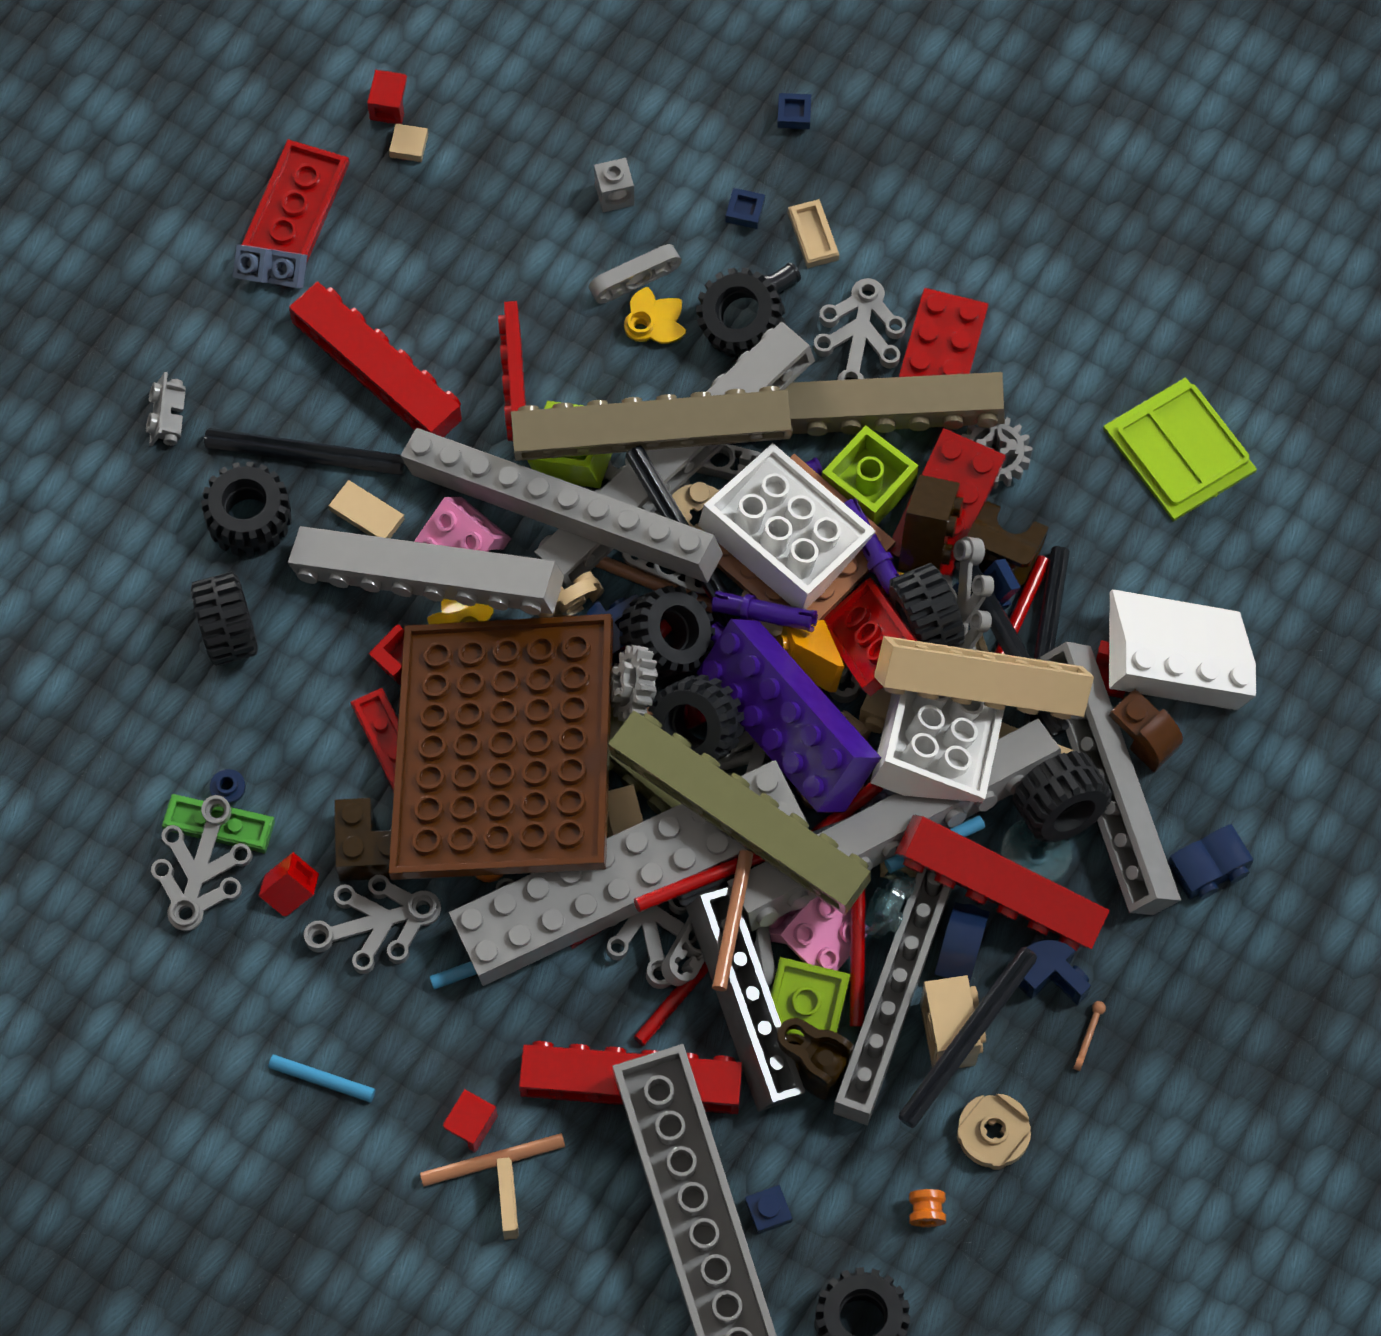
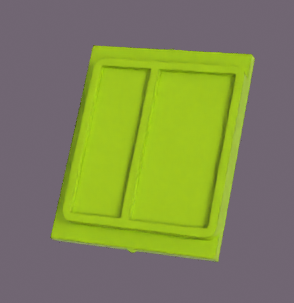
(1180, 448)

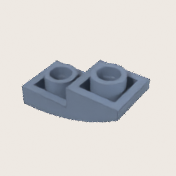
(269, 266)

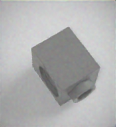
(614, 185)

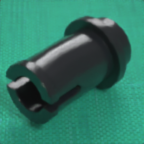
(784, 277)

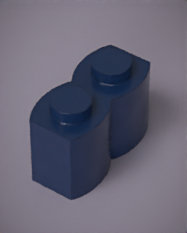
(1211, 862)

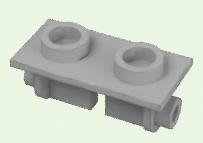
(162, 423)

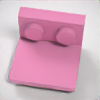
(462, 526)
(816, 934)

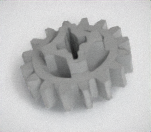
(1008, 442)
(633, 682)

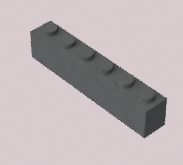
(746, 1005)

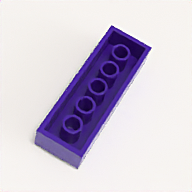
(791, 716)

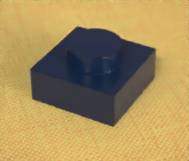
(794, 111)
(745, 208)
(768, 1209)

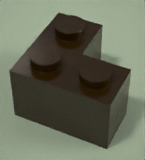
(929, 522)
(358, 847)

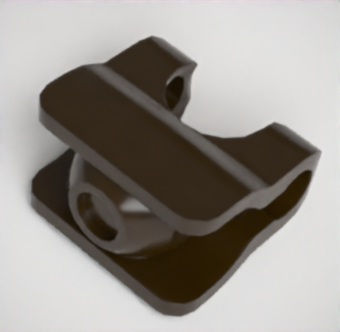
(1017, 549)
(819, 1055)

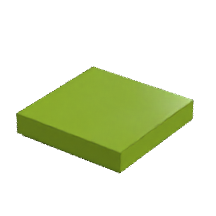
(809, 994)

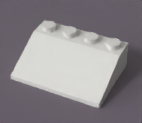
(785, 527)
(1179, 651)
(937, 748)

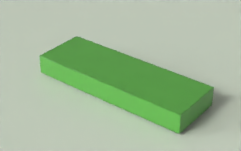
(242, 826)

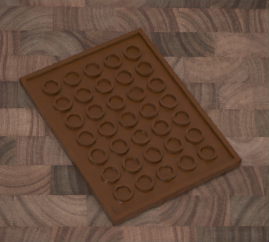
(503, 748)

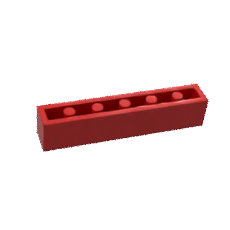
(374, 361)
(1002, 882)
(588, 1075)

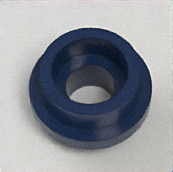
(233, 794)

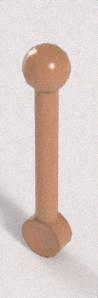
(1098, 1008)

